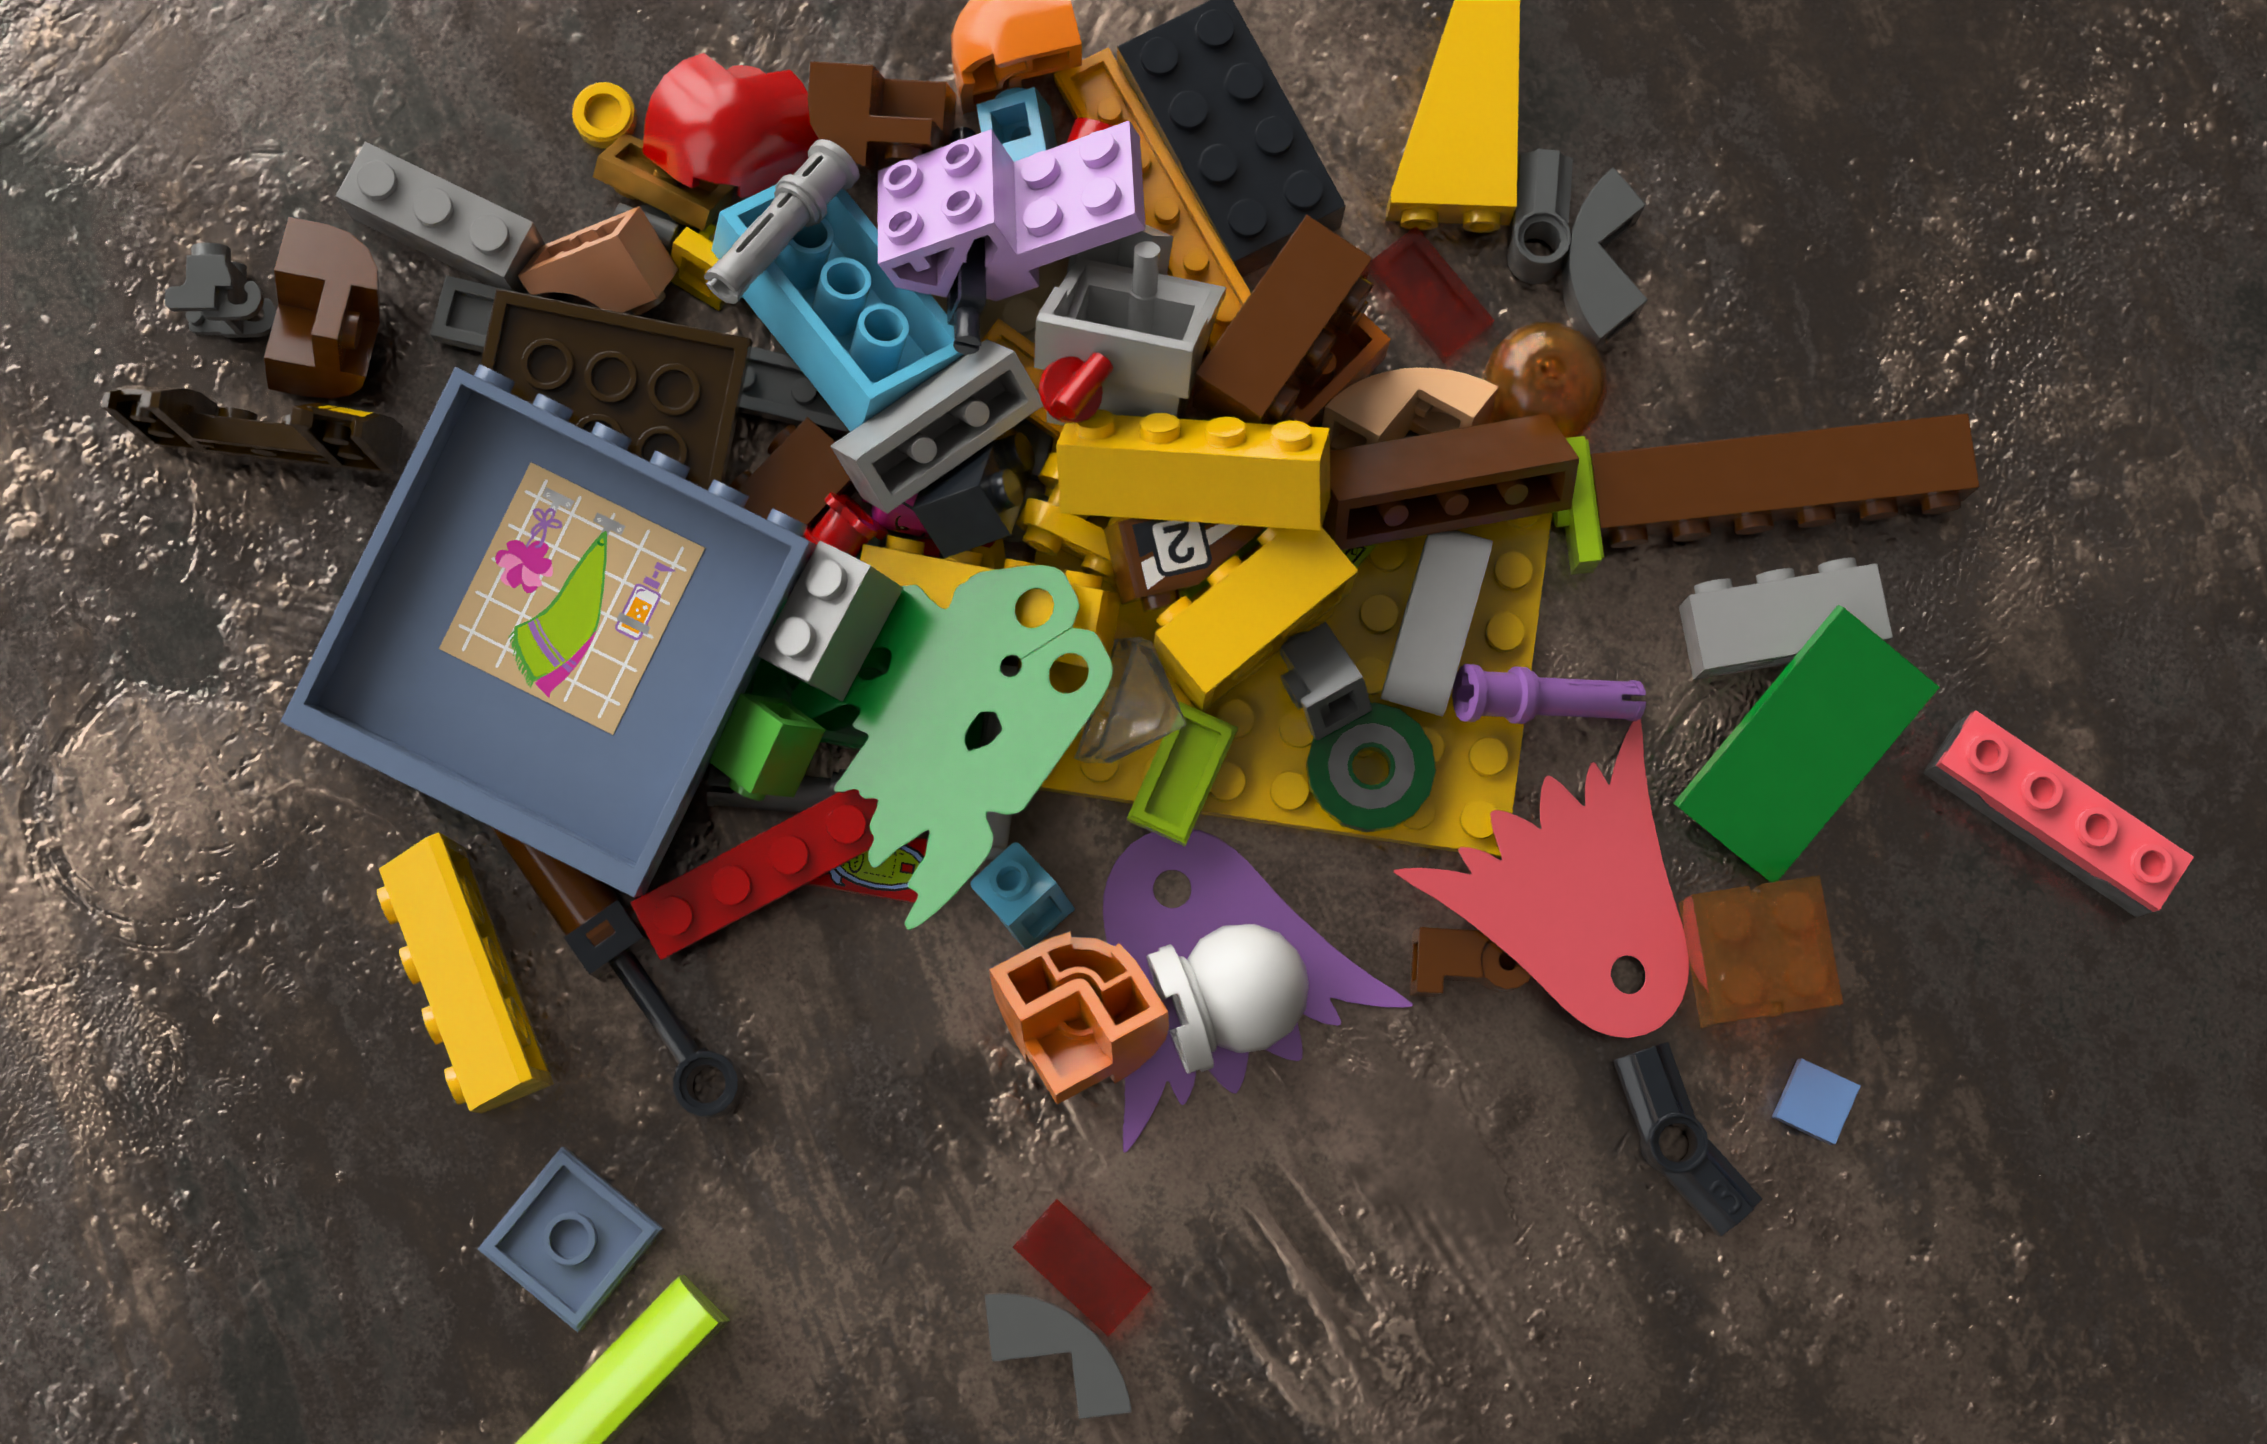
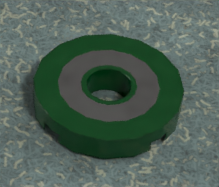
(1378, 805)

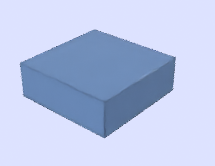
(1816, 1101)

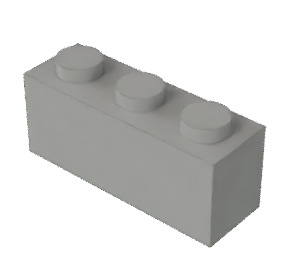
(438, 218)
(937, 425)
(1772, 620)

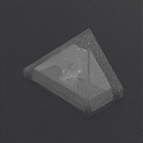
(1134, 708)

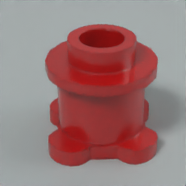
(845, 526)

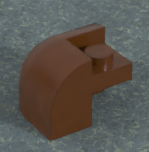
(876, 116)
(323, 312)

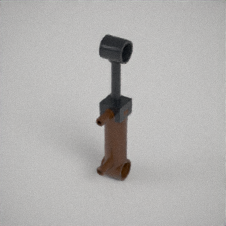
(606, 939)

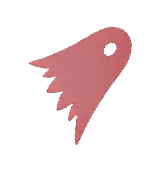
(1580, 897)

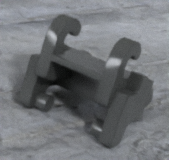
(220, 295)

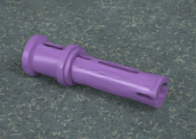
(1523, 694)

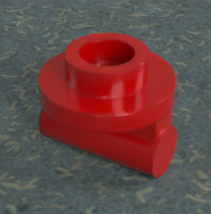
(1073, 388)

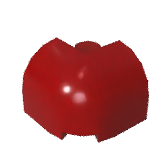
(728, 125)

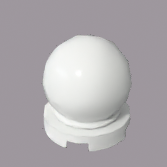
(1233, 992)

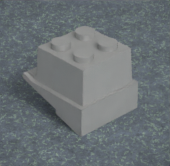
(1140, 321)

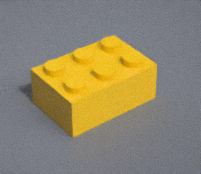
(1251, 611)

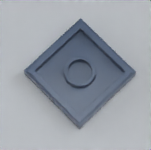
(570, 1239)

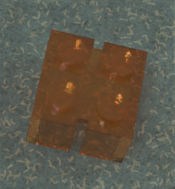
(1760, 951)

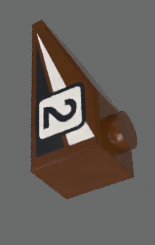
(1164, 557)

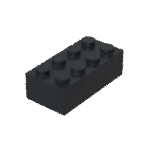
(1230, 131)

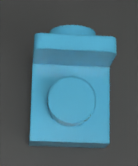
(1022, 895)

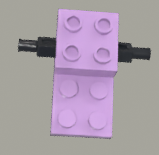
(981, 225)

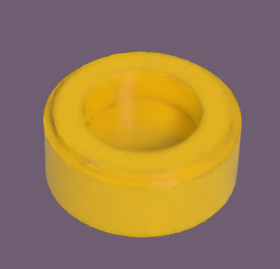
(604, 114)

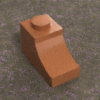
(610, 264)

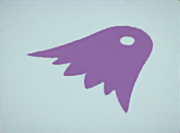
(1222, 894)

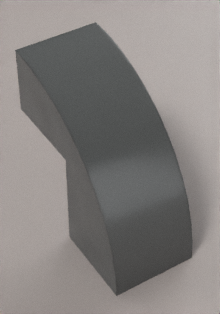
(1594, 287)
(1034, 1327)

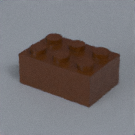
(1285, 328)

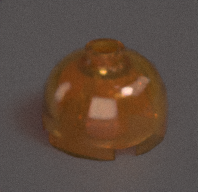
(1563, 355)

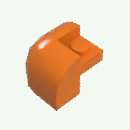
(1010, 41)
(1079, 1012)

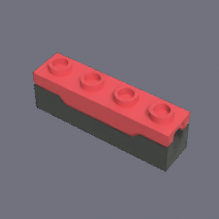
(2058, 815)

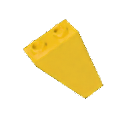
(1466, 127)

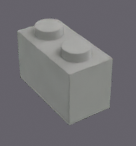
(830, 620)

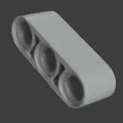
(1436, 621)

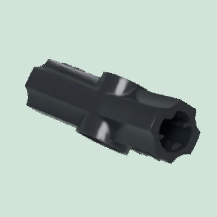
(1704, 1174)

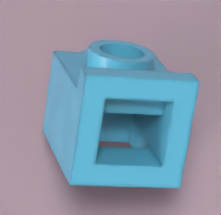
(1019, 121)

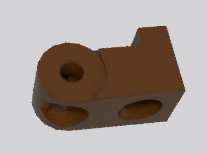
(1460, 956)

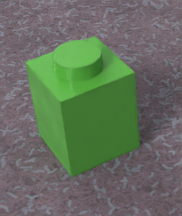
(766, 747)

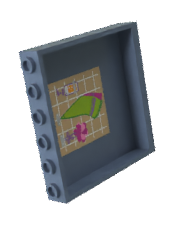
(549, 630)

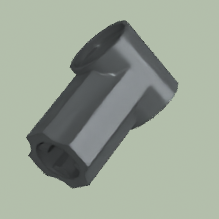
(1541, 213)

